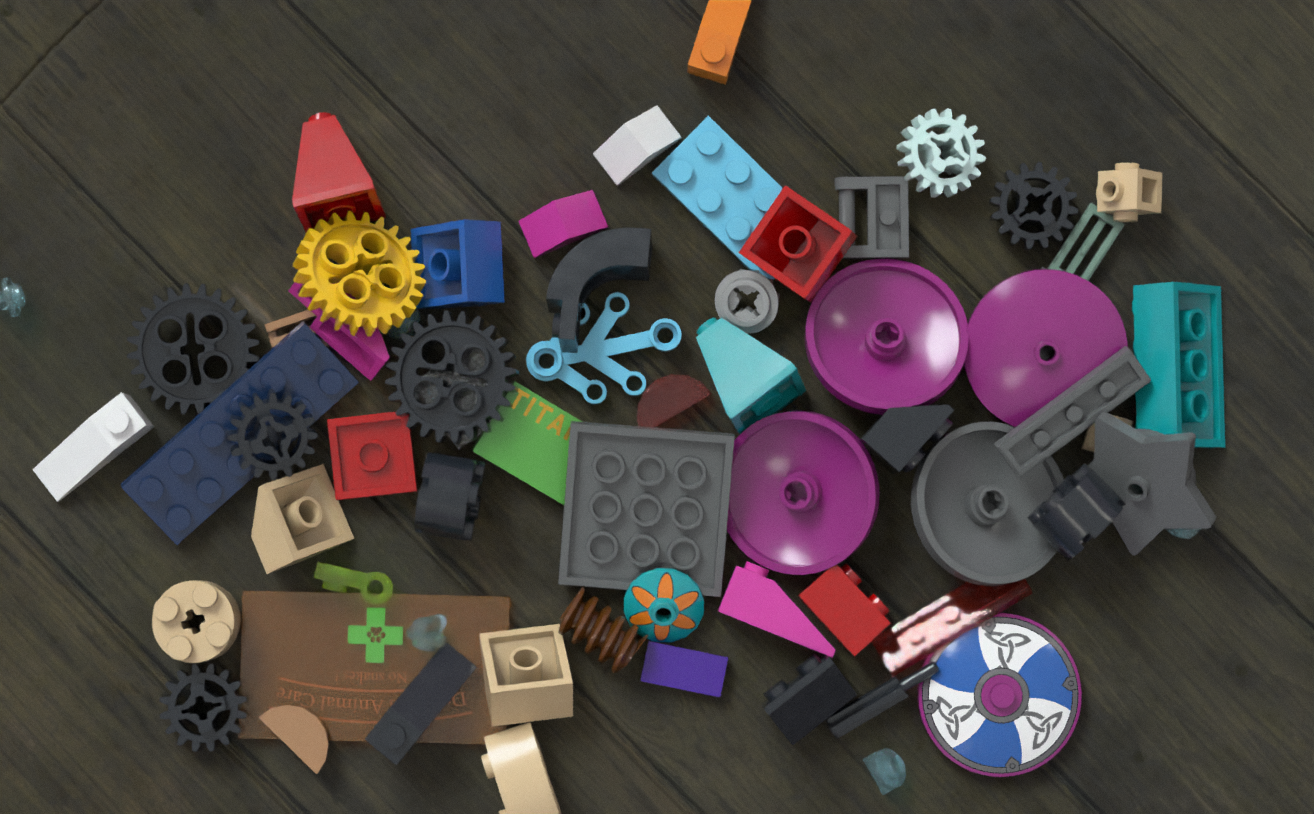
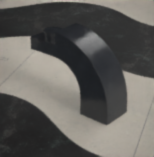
(594, 261)

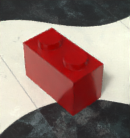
(845, 608)

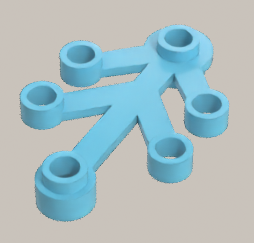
(596, 349)

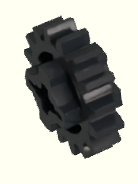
(1045, 221)
(286, 428)
(209, 725)

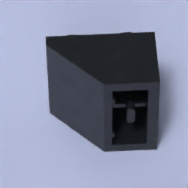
(901, 433)
(808, 698)

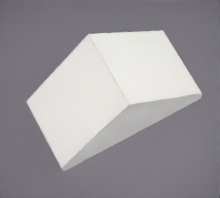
(636, 144)

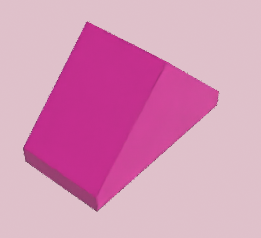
(562, 223)

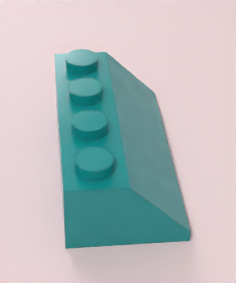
(1183, 355)

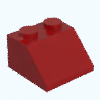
(798, 243)

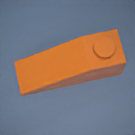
(718, 39)

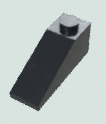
(420, 703)

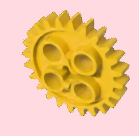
(345, 244)

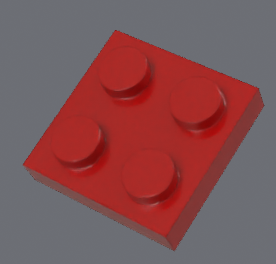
(371, 456)

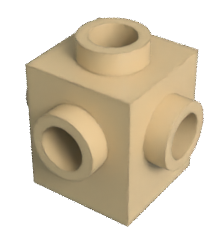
(1129, 192)

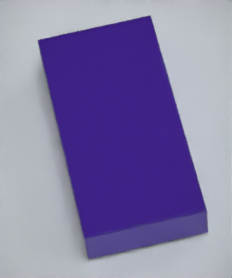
(684, 669)

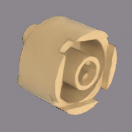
(175, 610)

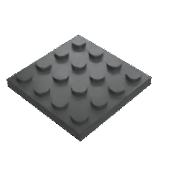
(645, 504)

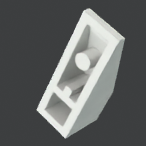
(93, 445)

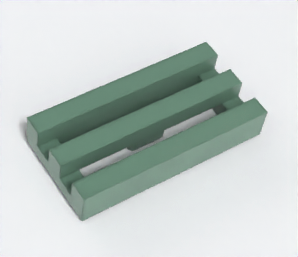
(1099, 255)

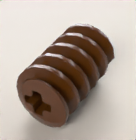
(600, 631)

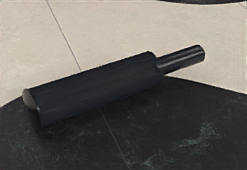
(876, 701)

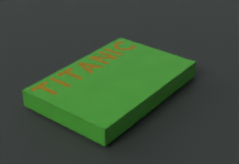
(530, 442)

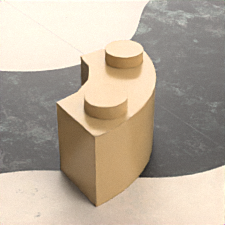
(520, 771)

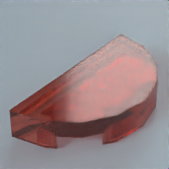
(668, 398)

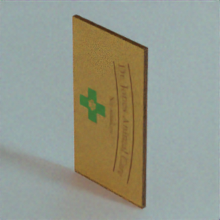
(355, 659)

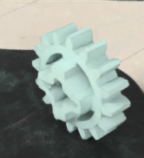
(958, 153)

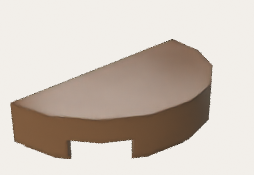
(300, 732)

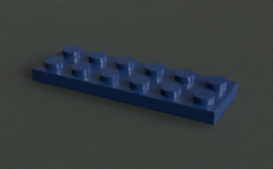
(196, 467)

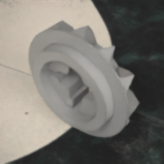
(728, 298)

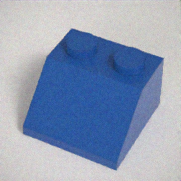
(460, 263)

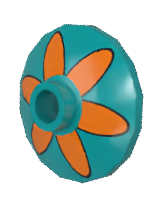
(667, 590)

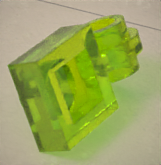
(338, 578)

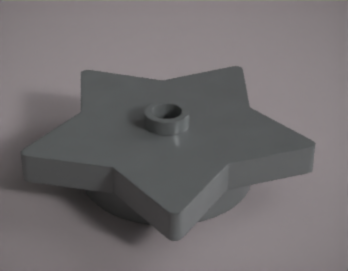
(1152, 477)

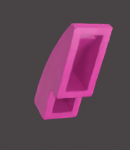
(363, 352)

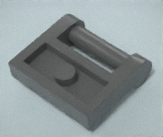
(885, 216)

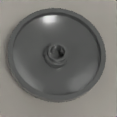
(976, 508)

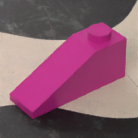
(766, 606)

